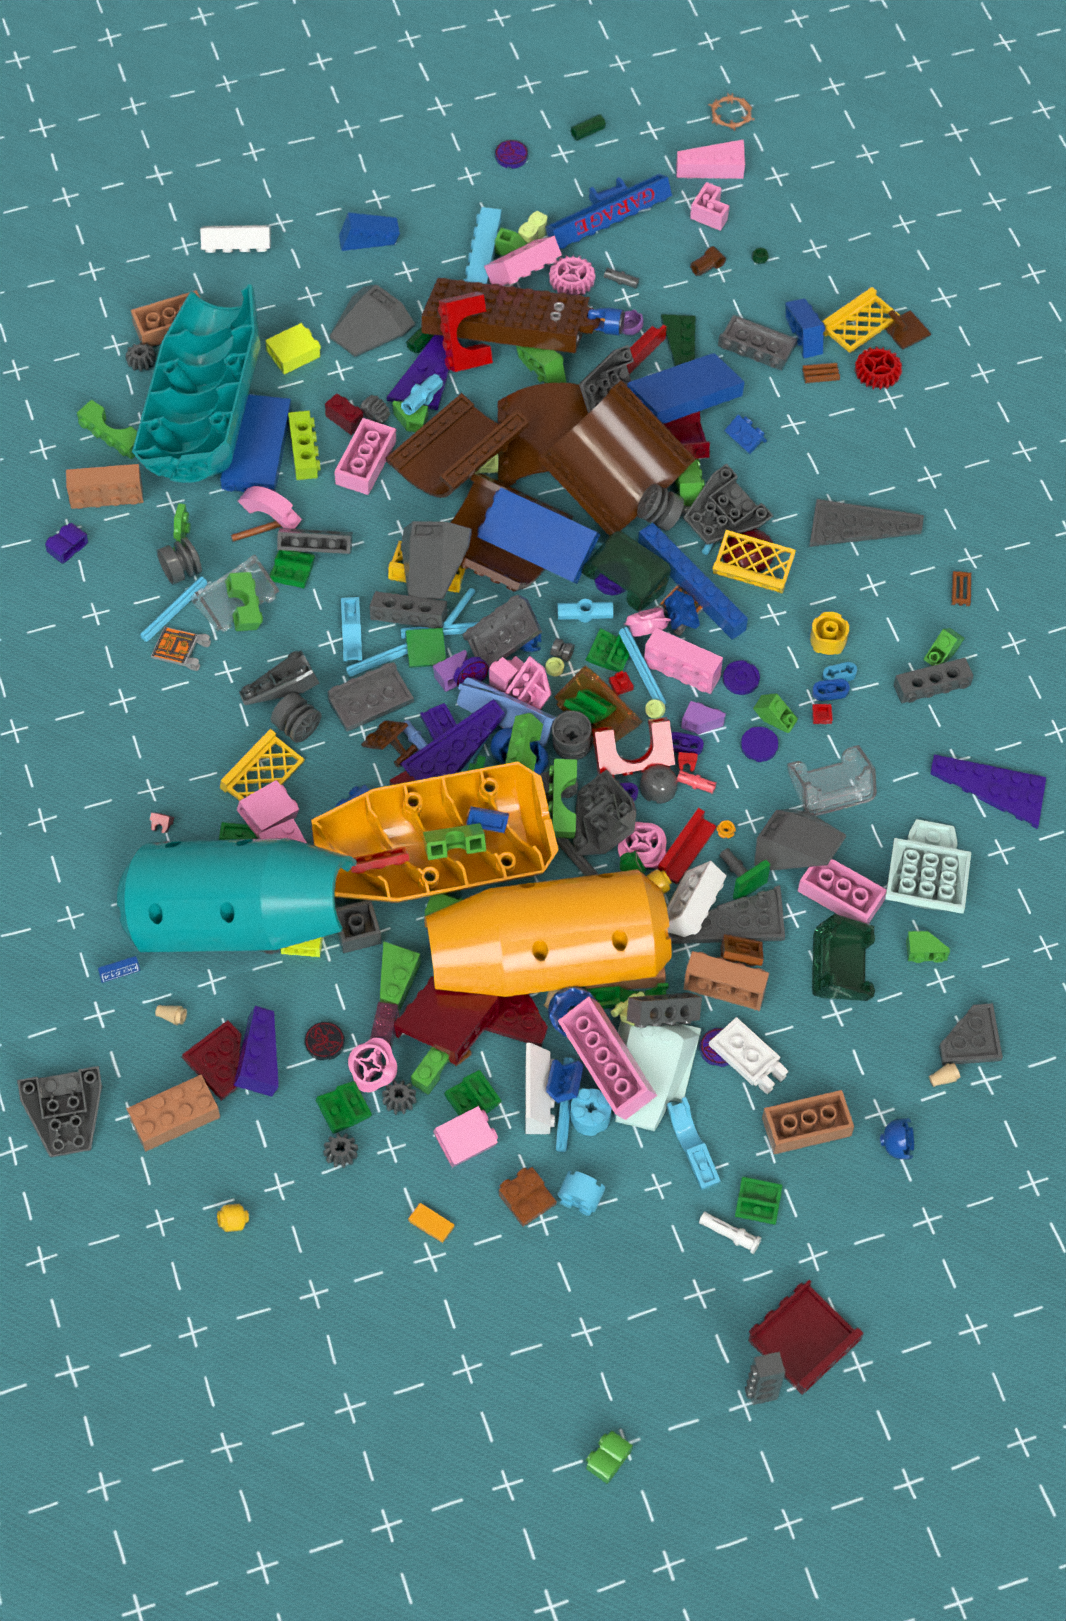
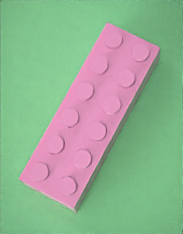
(607, 1058)

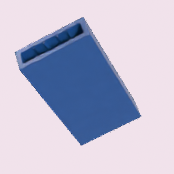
(688, 388)
(259, 445)
(538, 535)

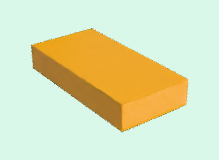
(431, 1223)

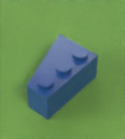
(368, 231)
(806, 325)

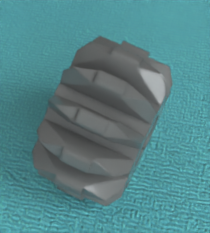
(140, 356)
(375, 409)
(399, 1104)
(340, 1157)

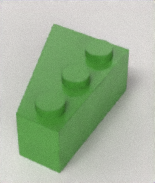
(544, 362)
(690, 483)
(397, 973)

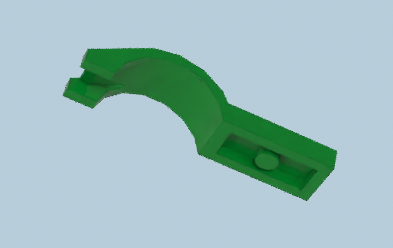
(611, 996)

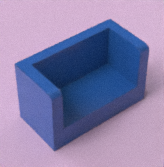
(596, 197)

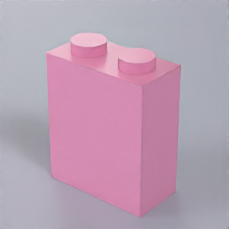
(267, 808)
(466, 1136)

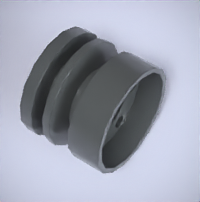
(660, 507)
(182, 559)
(295, 717)
(572, 726)

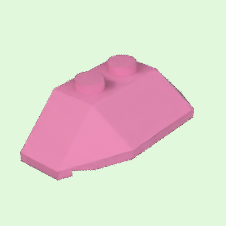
(531, 684)

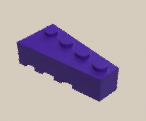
(258, 1057)

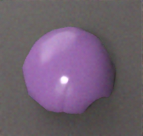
(633, 322)

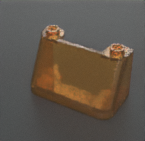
(622, 720)

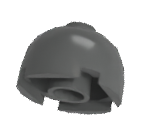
(658, 784)

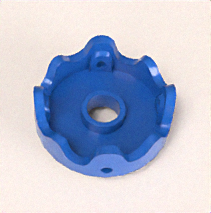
(563, 1001)

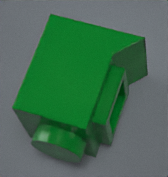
(631, 861)

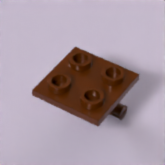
(906, 329)
(387, 734)

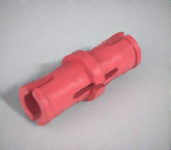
(696, 781)

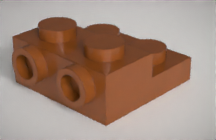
(742, 950)
(526, 1196)

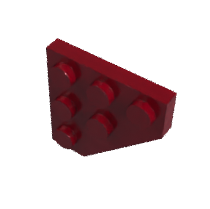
(519, 1020)
(217, 1059)

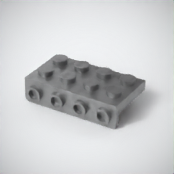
(757, 342)
(503, 630)
(369, 696)

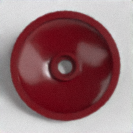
(755, 557)

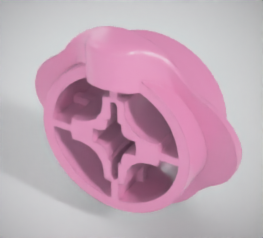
(646, 621)
(642, 841)
(389, 1071)

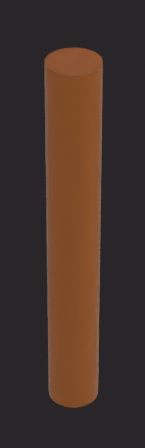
(256, 530)

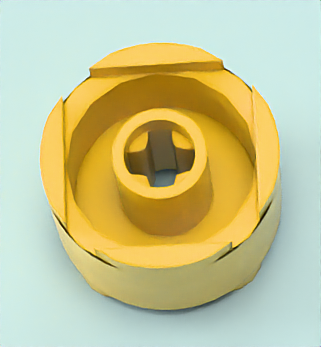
(829, 633)

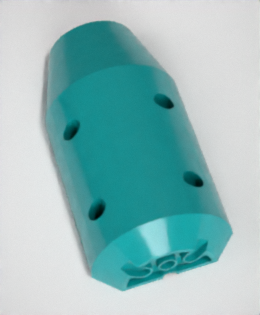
(199, 390)
(229, 894)

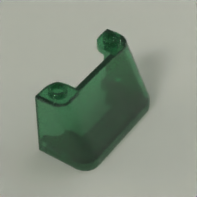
(631, 568)
(840, 959)

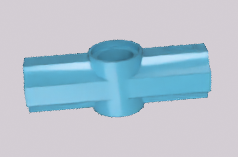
(421, 394)
(595, 610)

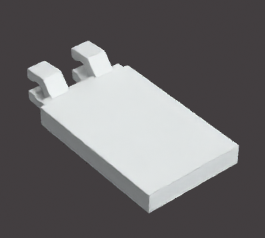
(748, 1055)

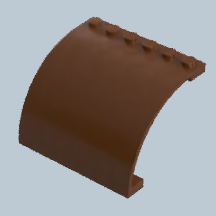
(552, 414)
(453, 447)
(615, 458)
(485, 557)

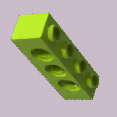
(303, 445)

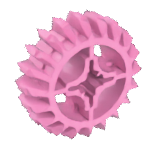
(573, 271)

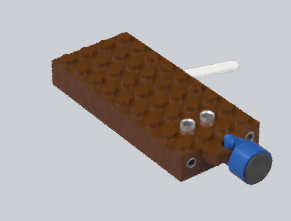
(523, 316)

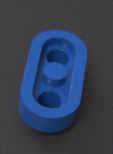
(830, 689)

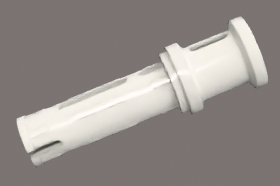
(739, 1236)

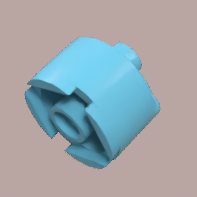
(590, 1101)
(581, 1192)

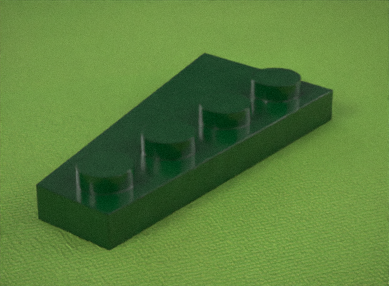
(680, 337)

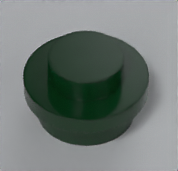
(760, 255)

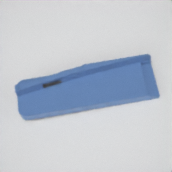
(473, 698)

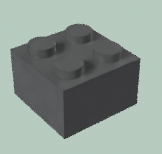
(359, 926)

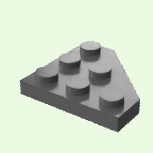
(973, 1038)

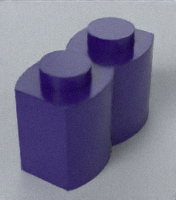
(66, 542)

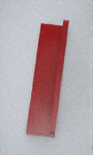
(646, 345)
(687, 846)

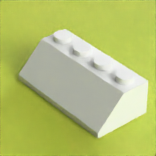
(236, 237)
(694, 898)
(537, 1099)

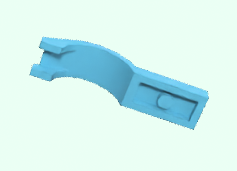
(351, 629)
(692, 1145)

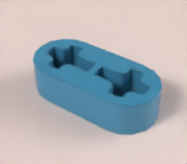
(839, 672)

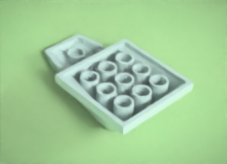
(929, 869)
(666, 1060)

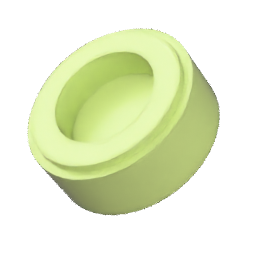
(554, 666)
(655, 708)

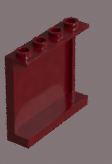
(690, 434)
(447, 1019)
(806, 1335)

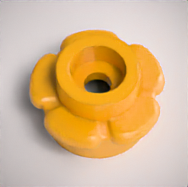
(726, 825)

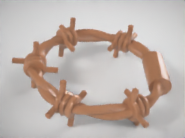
(730, 98)

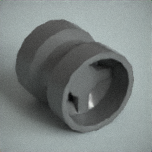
(562, 649)

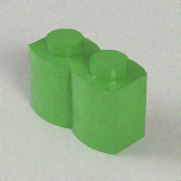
(609, 1456)

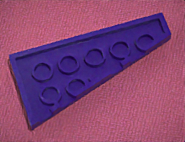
(428, 362)
(456, 746)
(999, 787)

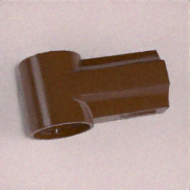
(710, 259)

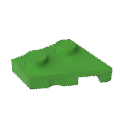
(181, 524)

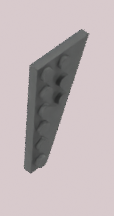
(850, 523)
(749, 918)

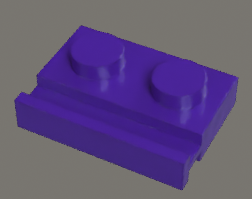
(438, 720)

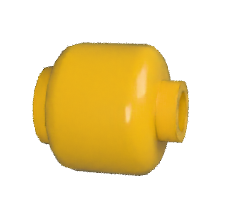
(661, 880)
(232, 1217)

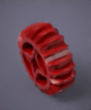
(878, 368)

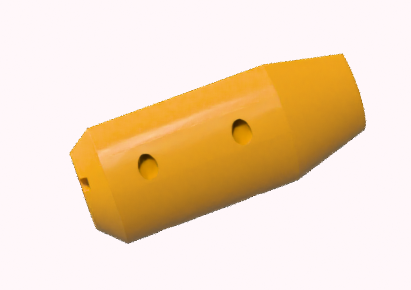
(386, 821)
(551, 935)

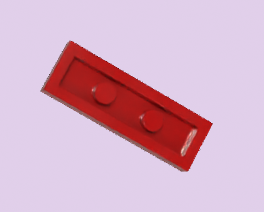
(380, 860)

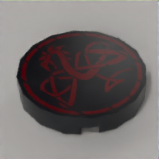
(324, 1041)

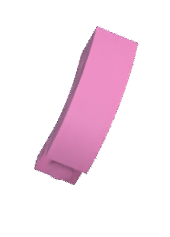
(271, 503)

